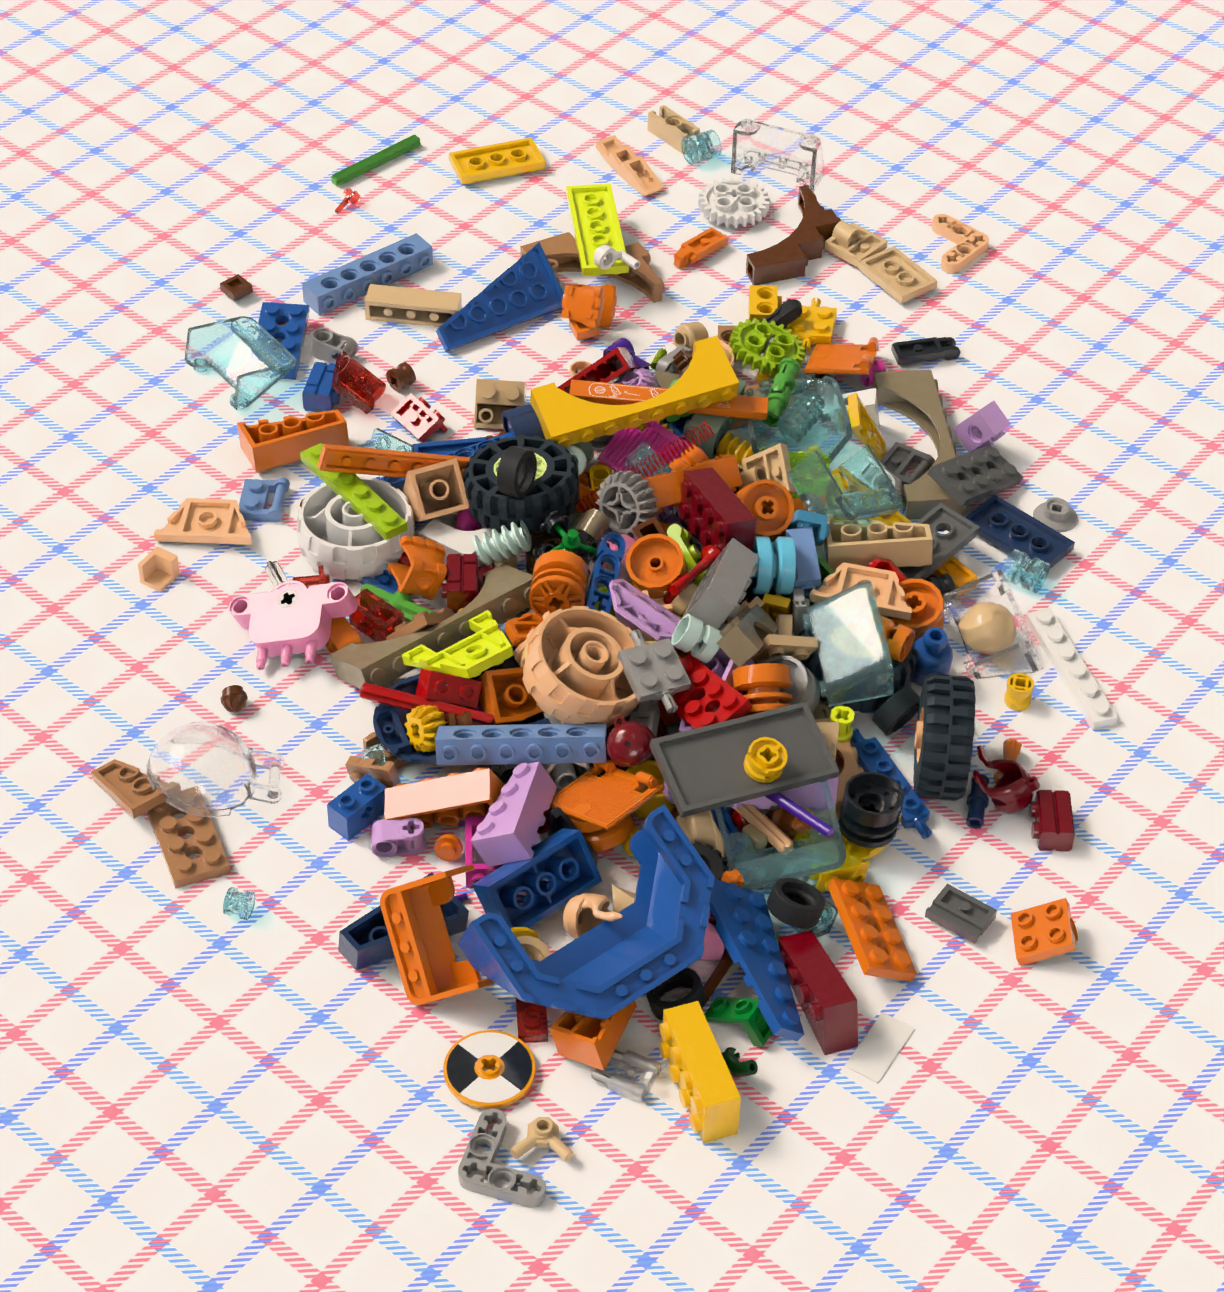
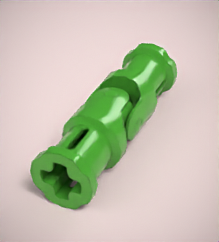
(781, 390)

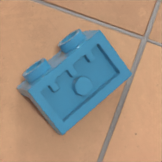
(817, 521)

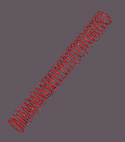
(582, 507)

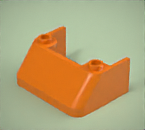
(422, 939)

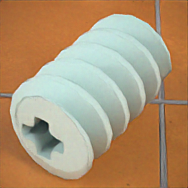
(503, 544)

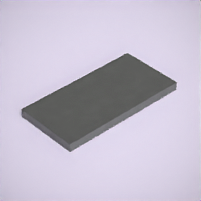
(707, 762)

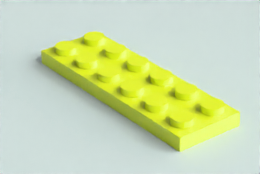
(595, 225)

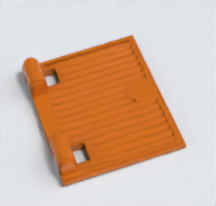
(843, 358)
(606, 798)

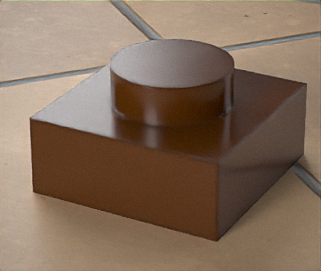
(236, 287)

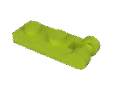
(690, 552)

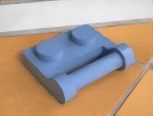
(255, 498)

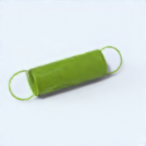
(661, 352)

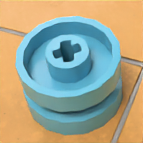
(775, 565)

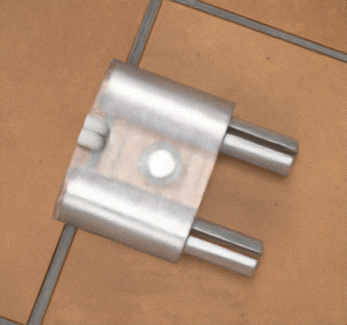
(632, 1076)

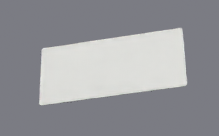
(879, 1047)

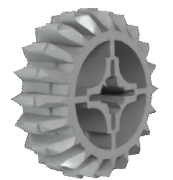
(626, 501)

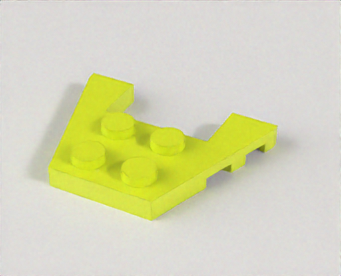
(469, 656)

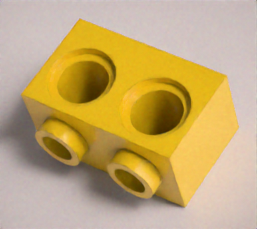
(763, 301)

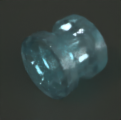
(239, 903)

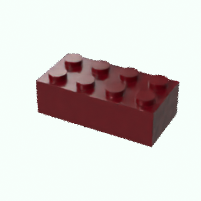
(714, 510)

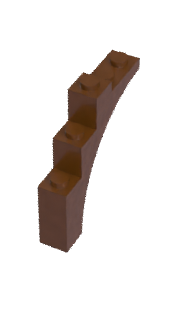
(792, 254)

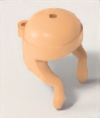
(587, 912)

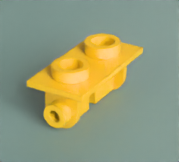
(852, 869)

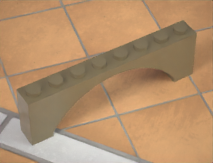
(917, 398)
(380, 662)

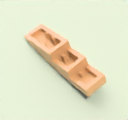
(628, 166)

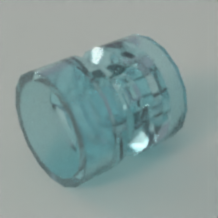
(701, 147)
(1027, 571)

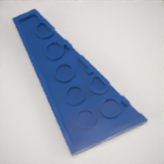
(513, 298)

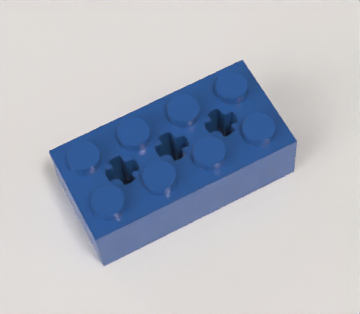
(539, 886)

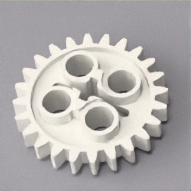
(733, 202)

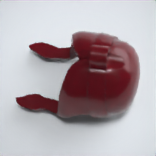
(637, 752)
(1013, 790)

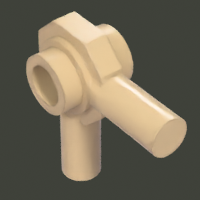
(542, 1133)

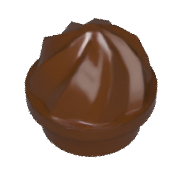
(234, 698)

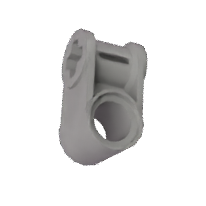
(329, 344)

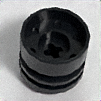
(870, 809)

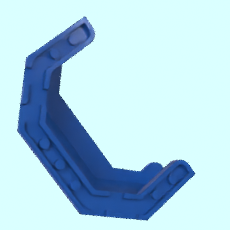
(616, 958)

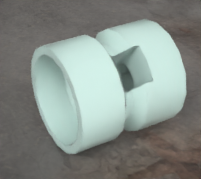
(694, 637)

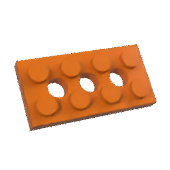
(872, 930)

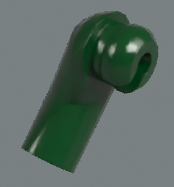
(737, 1068)

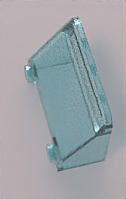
(241, 355)

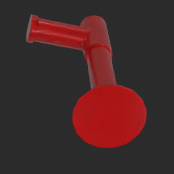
(708, 555)

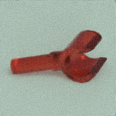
(350, 197)

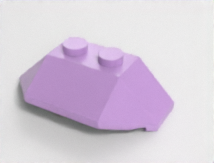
(641, 612)

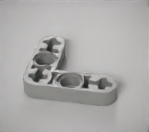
(484, 1165)

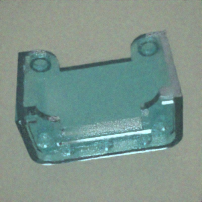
(851, 646)

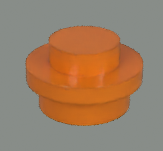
(448, 847)

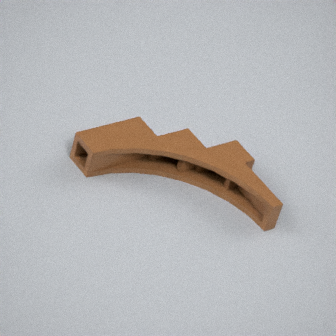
(565, 252)

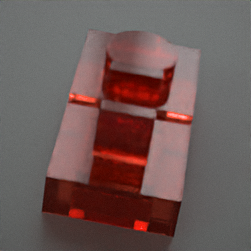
(531, 1022)

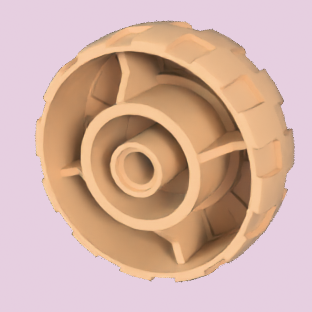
(575, 667)

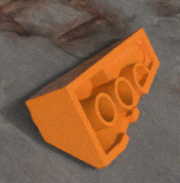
(506, 696)

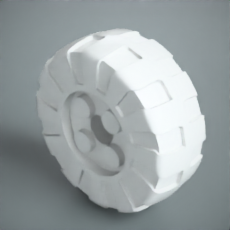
(342, 540)

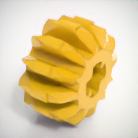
(423, 727)

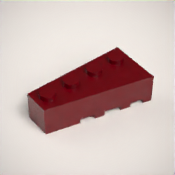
(820, 992)

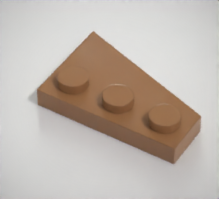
(128, 787)

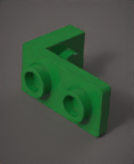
(741, 1011)

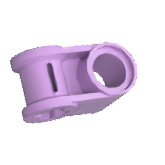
(395, 837)

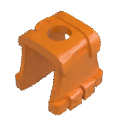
(590, 304)
(426, 568)

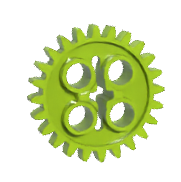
(752, 338)

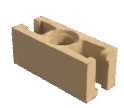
(670, 127)

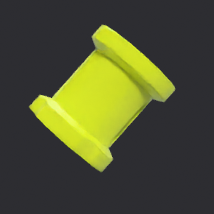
(846, 717)

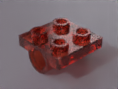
(356, 383)

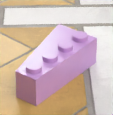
(515, 816)

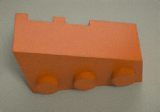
(589, 1038)

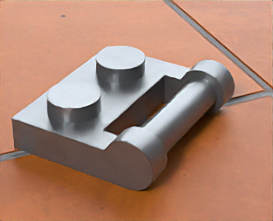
(901, 457)

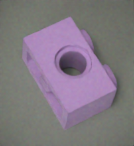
(982, 426)

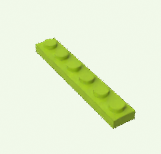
(361, 497)

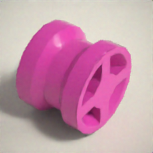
(878, 366)

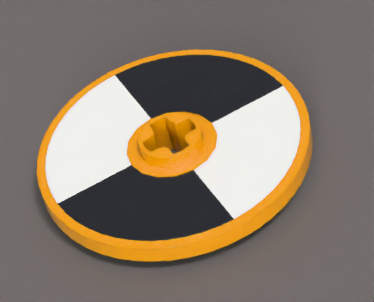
(489, 1089)

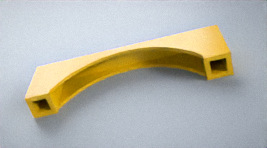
(576, 420)

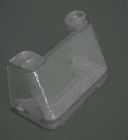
(777, 150)
(1021, 656)

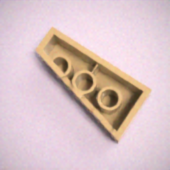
(861, 543)

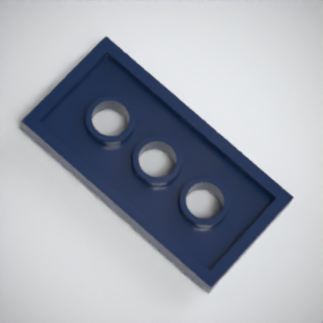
(1017, 521)

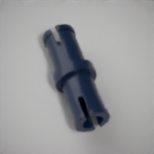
(977, 803)

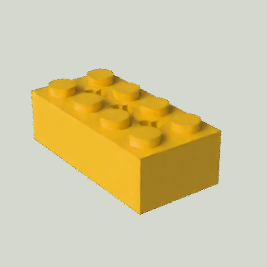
(699, 1072)

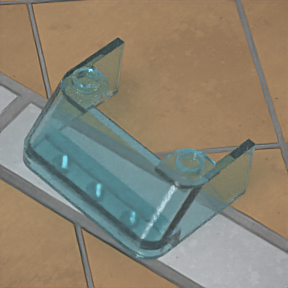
(868, 492)
(768, 865)

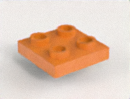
(1043, 931)

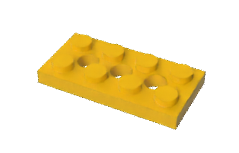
(496, 160)

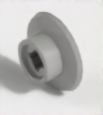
(1056, 514)

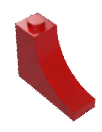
(606, 369)

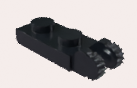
(925, 350)

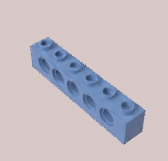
(377, 268)
(521, 744)

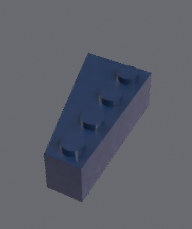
(368, 940)

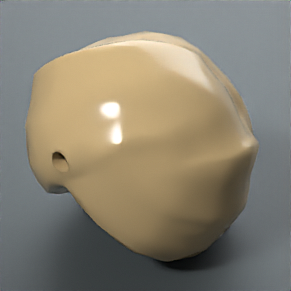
(988, 628)

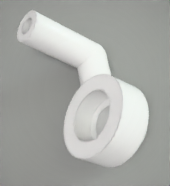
(606, 256)

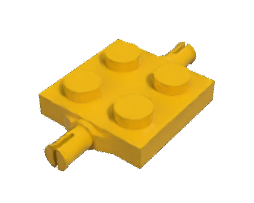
(814, 325)

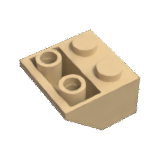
(494, 398)

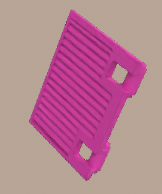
(629, 439)

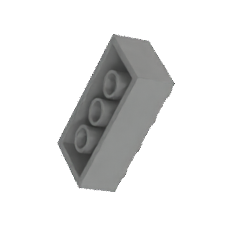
(723, 585)

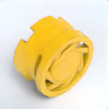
(765, 759)

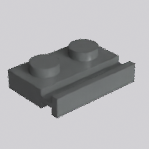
(961, 913)

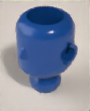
(933, 654)

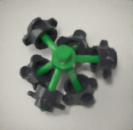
(572, 541)

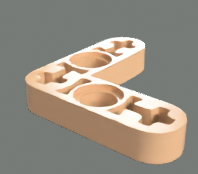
(948, 228)

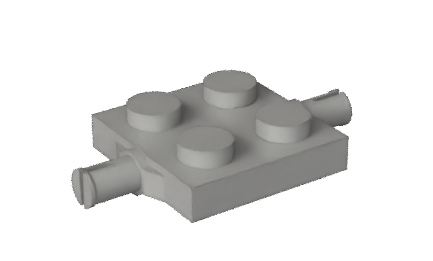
(654, 670)

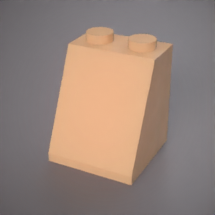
(435, 490)

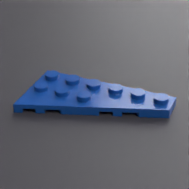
(752, 943)

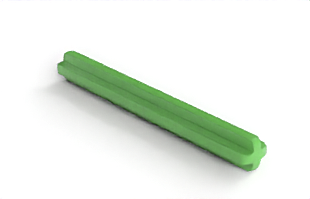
(375, 160)

